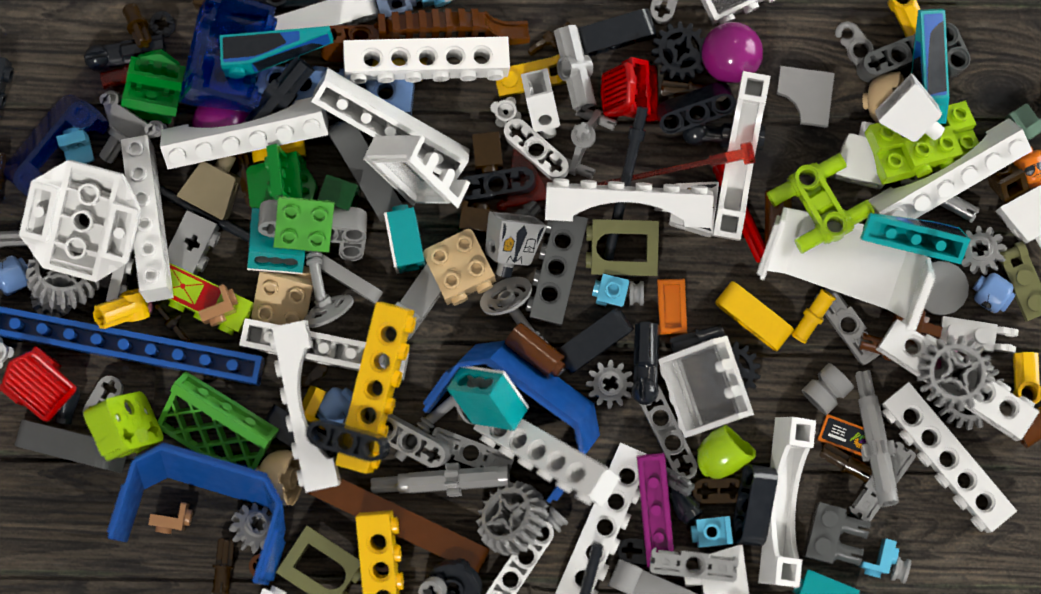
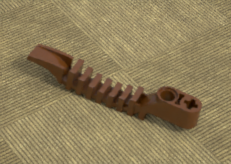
(423, 23)

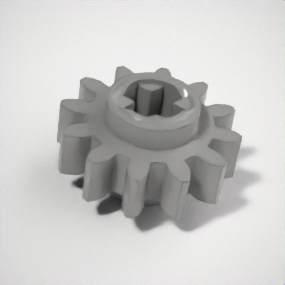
(990, 257)
(607, 374)
(244, 524)

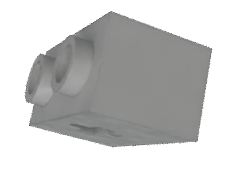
(190, 229)

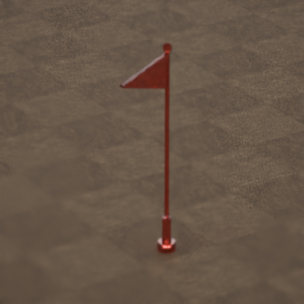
(746, 154)

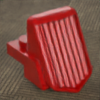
(630, 86)
(37, 383)

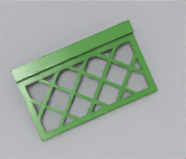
(223, 413)

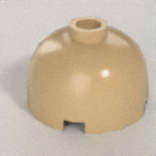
(880, 90)
(282, 471)

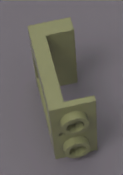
(605, 226)
(312, 537)

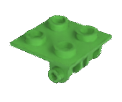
(303, 224)

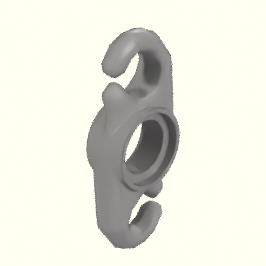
(857, 38)

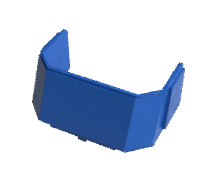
(549, 392)
(210, 474)

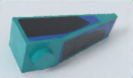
(258, 51)
(930, 57)
(917, 236)

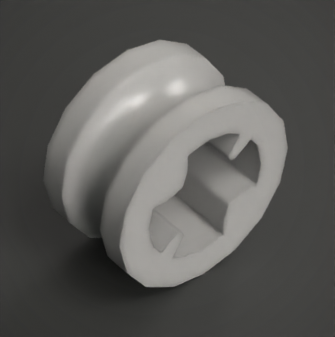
(636, 293)
(555, 519)
(901, 570)

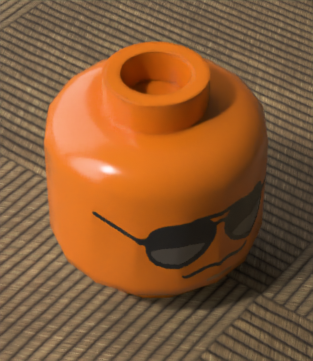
(1031, 166)

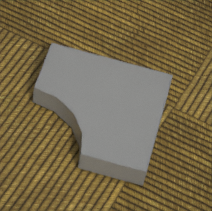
(809, 92)

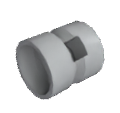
(826, 390)

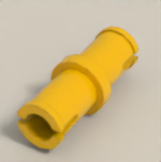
(813, 316)

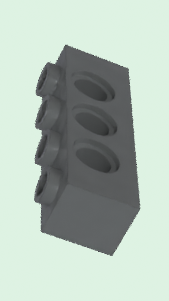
(554, 311)

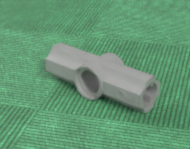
(575, 67)

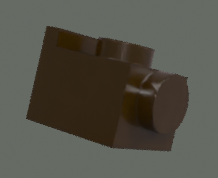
(1006, 176)
(474, 217)

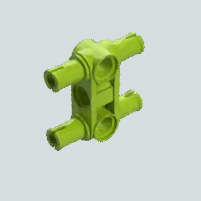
(820, 203)

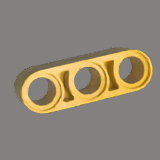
(754, 316)

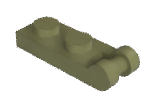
(1024, 280)

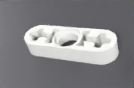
(555, 157)

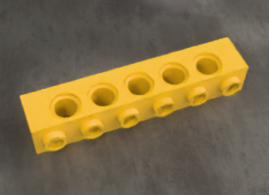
(370, 371)
(367, 526)

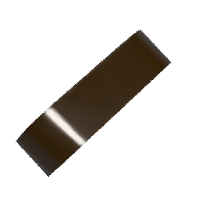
(716, 484)

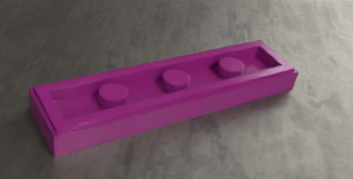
(654, 503)

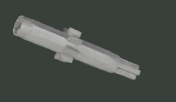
(877, 447)
(450, 480)

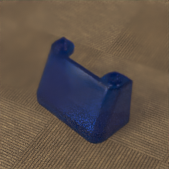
(203, 77)
(42, 142)

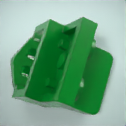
(153, 86)
(280, 176)

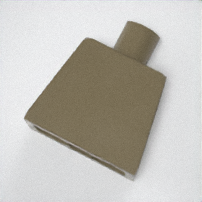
(212, 187)

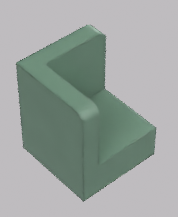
(1027, 120)

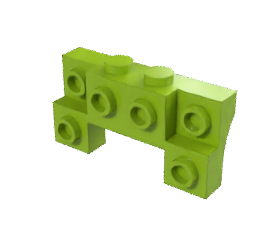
(901, 158)

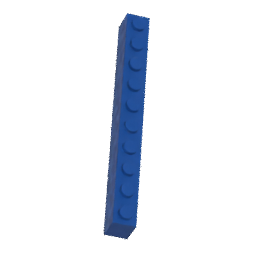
(131, 346)

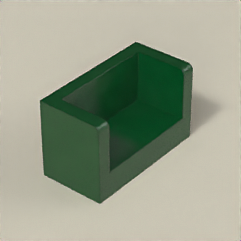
(341, 192)

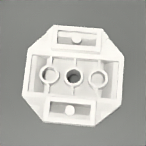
(53, 223)

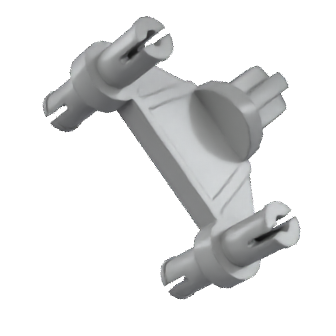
(124, 125)
(584, 137)

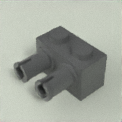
(824, 534)

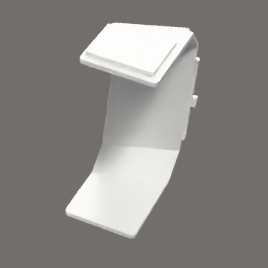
(851, 266)

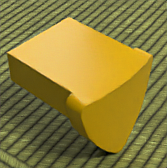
(311, 404)

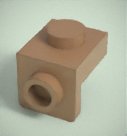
(217, 313)
(166, 524)

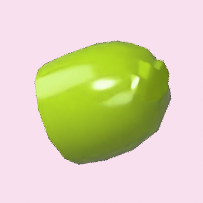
(723, 453)

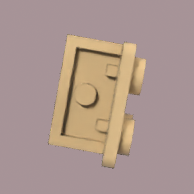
(459, 267)
(282, 297)

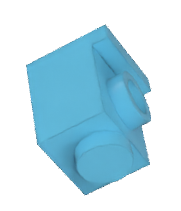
(723, 529)

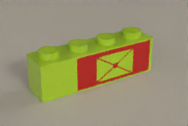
(198, 294)

